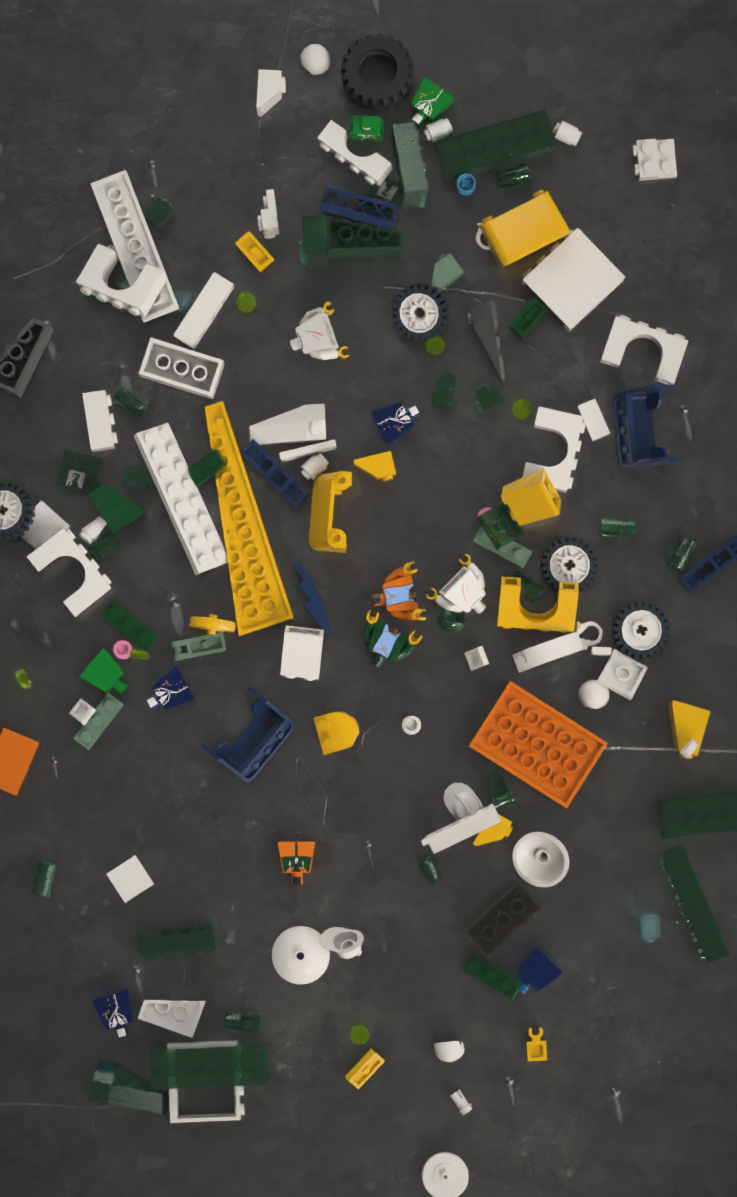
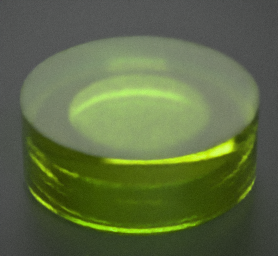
(246, 302)
(435, 345)
(522, 409)
(138, 654)
(22, 678)
(359, 1034)

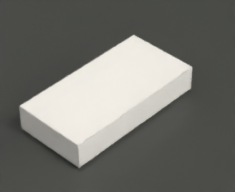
(594, 420)

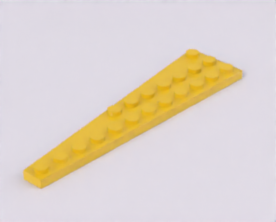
(252, 567)

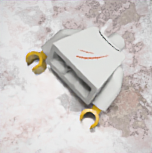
(317, 335)
(463, 590)

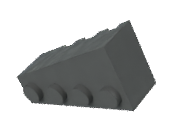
(23, 356)

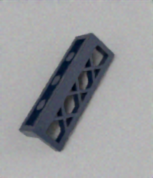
(356, 214)

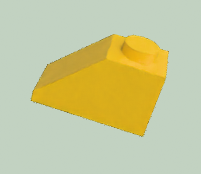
(378, 466)
(494, 832)

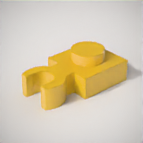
(536, 1049)

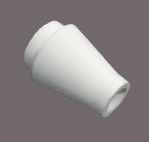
(92, 530)

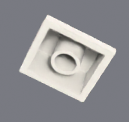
(269, 89)

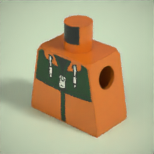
(296, 859)

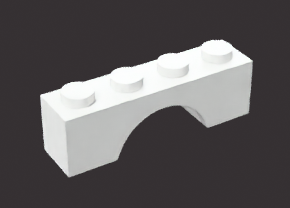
(373, 167)

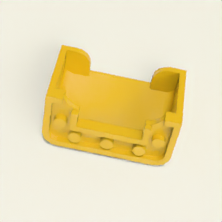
(524, 229)
(321, 534)

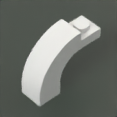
(548, 651)

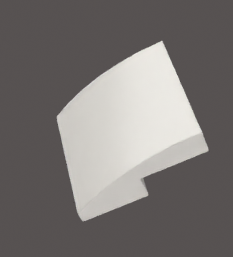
(44, 525)

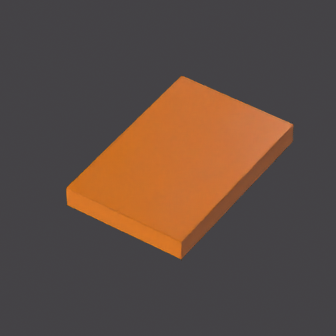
(15, 759)

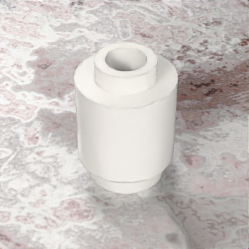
(438, 130)
(567, 133)
(314, 466)

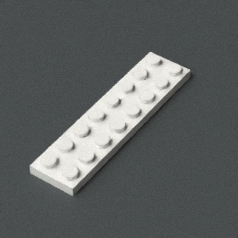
(131, 236)
(181, 498)

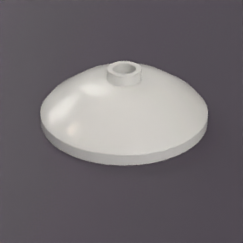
(534, 866)
(285, 952)

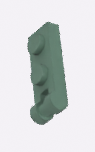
(199, 646)

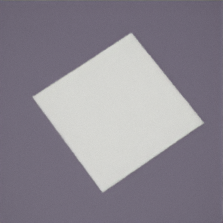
(130, 879)

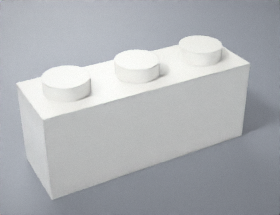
(99, 420)

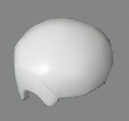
(315, 59)
(593, 694)
(449, 1051)

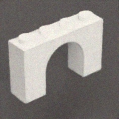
(136, 298)
(671, 346)
(569, 428)
(63, 545)

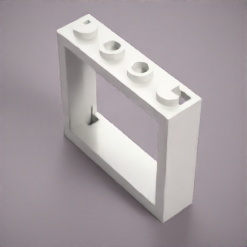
(173, 1093)

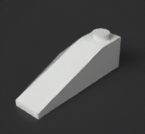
(298, 425)

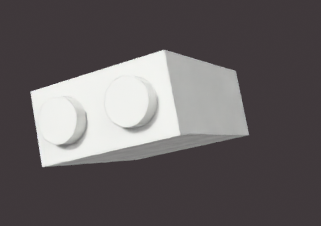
(302, 652)

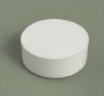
(689, 748)

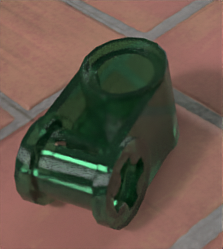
(443, 394)
(500, 793)

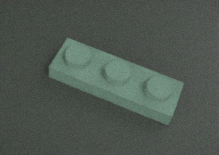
(512, 552)
(99, 721)

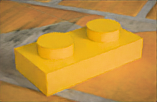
(254, 251)
(364, 1068)

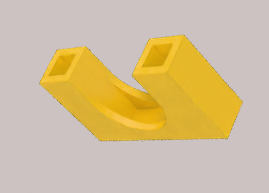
(559, 618)

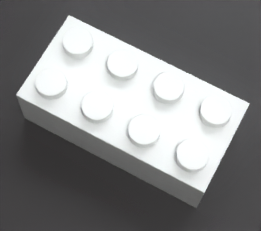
(181, 368)

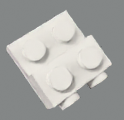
(654, 159)
(268, 219)

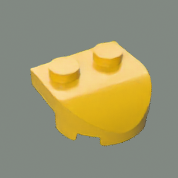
(336, 731)

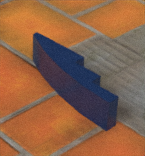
(274, 473)
(710, 565)
(314, 604)

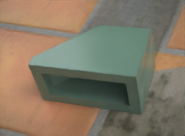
(445, 271)

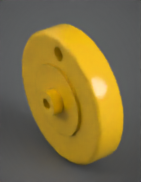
(212, 624)

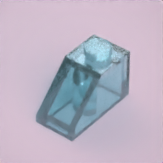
(649, 927)

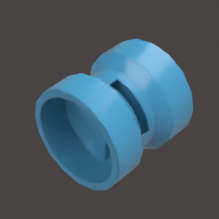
(465, 184)

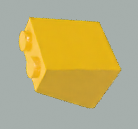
(532, 498)
(687, 724)

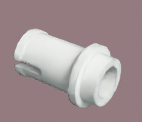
(461, 1102)

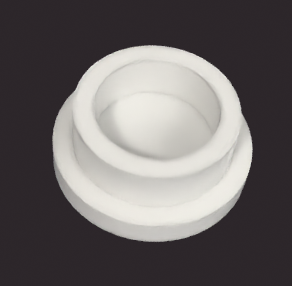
(411, 725)

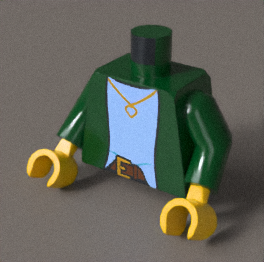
(386, 641)

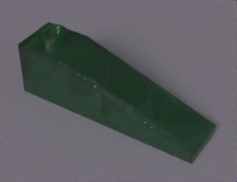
(122, 1088)

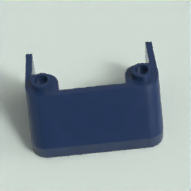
(636, 428)
(256, 742)

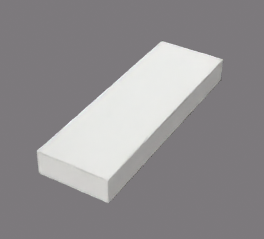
(308, 450)

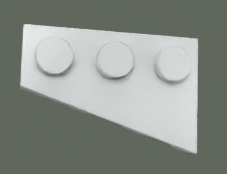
(173, 1015)

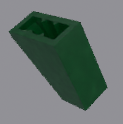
(114, 507)

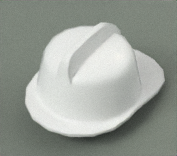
(461, 800)
(342, 941)

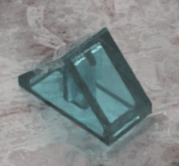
(185, 301)

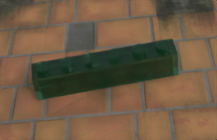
(694, 904)

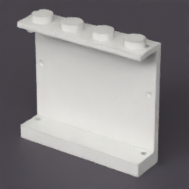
(573, 278)

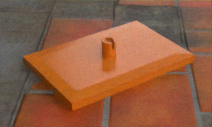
(538, 744)

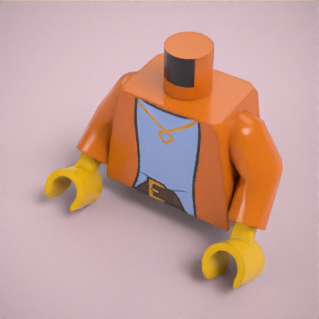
(400, 595)

